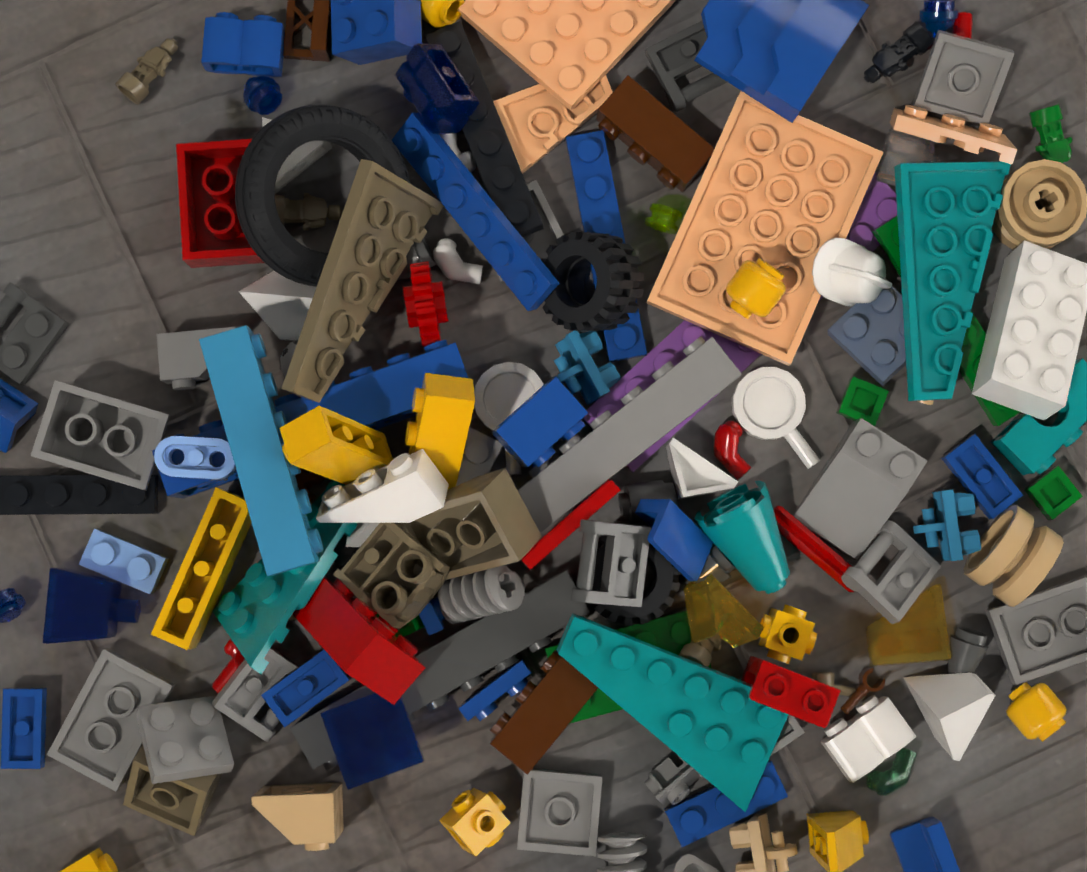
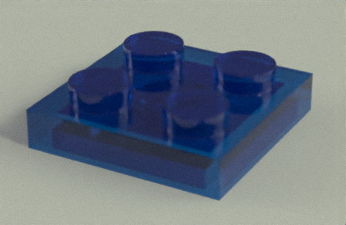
(371, 738)

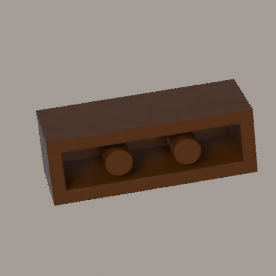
(654, 135)
(542, 713)

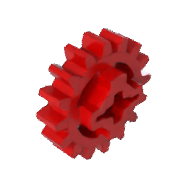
(425, 303)

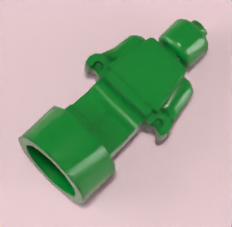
(1048, 124)

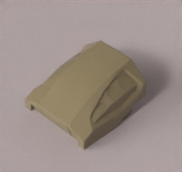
(393, 574)

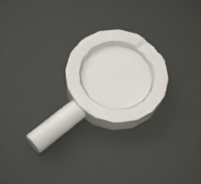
(500, 393)
(771, 406)

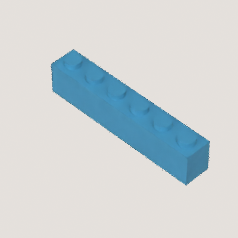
(256, 444)

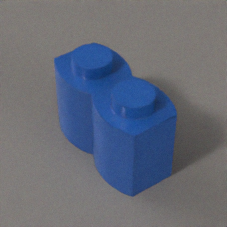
(243, 45)

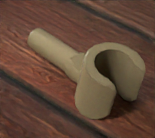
(829, 679)

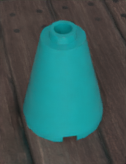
(748, 535)

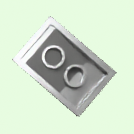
(100, 435)
(859, 488)

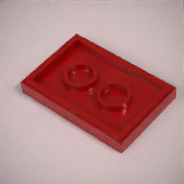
(570, 523)

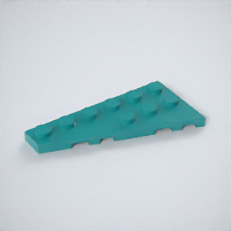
(682, 703)

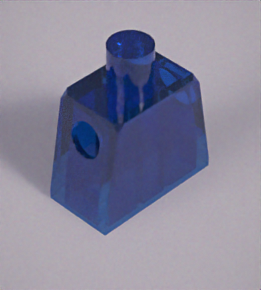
(85, 607)

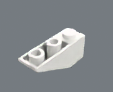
(393, 494)

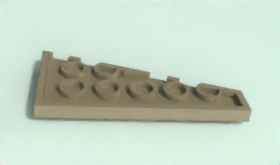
(361, 268)

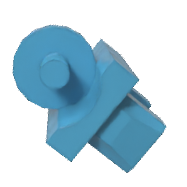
(579, 369)
(947, 509)

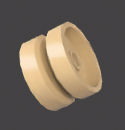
(1057, 194)
(1014, 556)

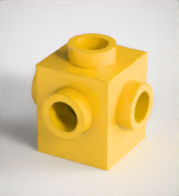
(774, 627)
(476, 820)

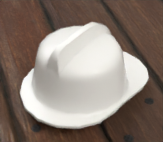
(848, 272)

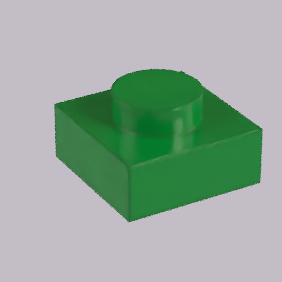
(862, 401)
(1053, 493)

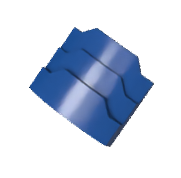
(776, 46)

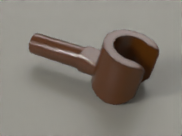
(862, 690)

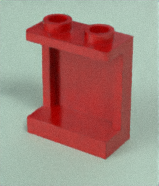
(790, 692)

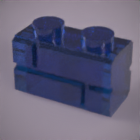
(436, 89)

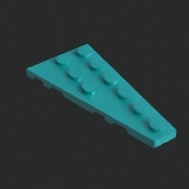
(943, 251)
(262, 604)

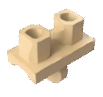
(756, 834)

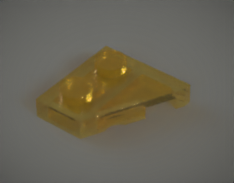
(916, 638)

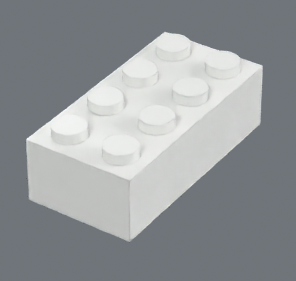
(1033, 331)

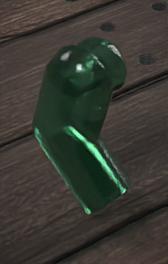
(895, 777)

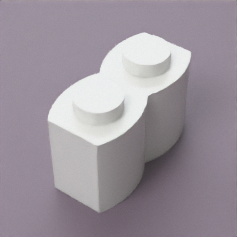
(867, 737)

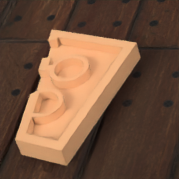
(540, 122)
(915, 122)

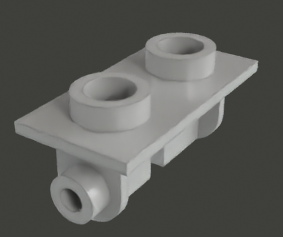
(672, 781)

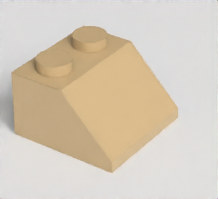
(303, 812)

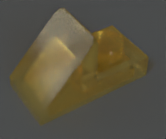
(715, 611)

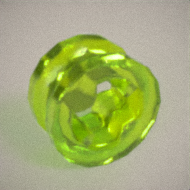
(663, 218)

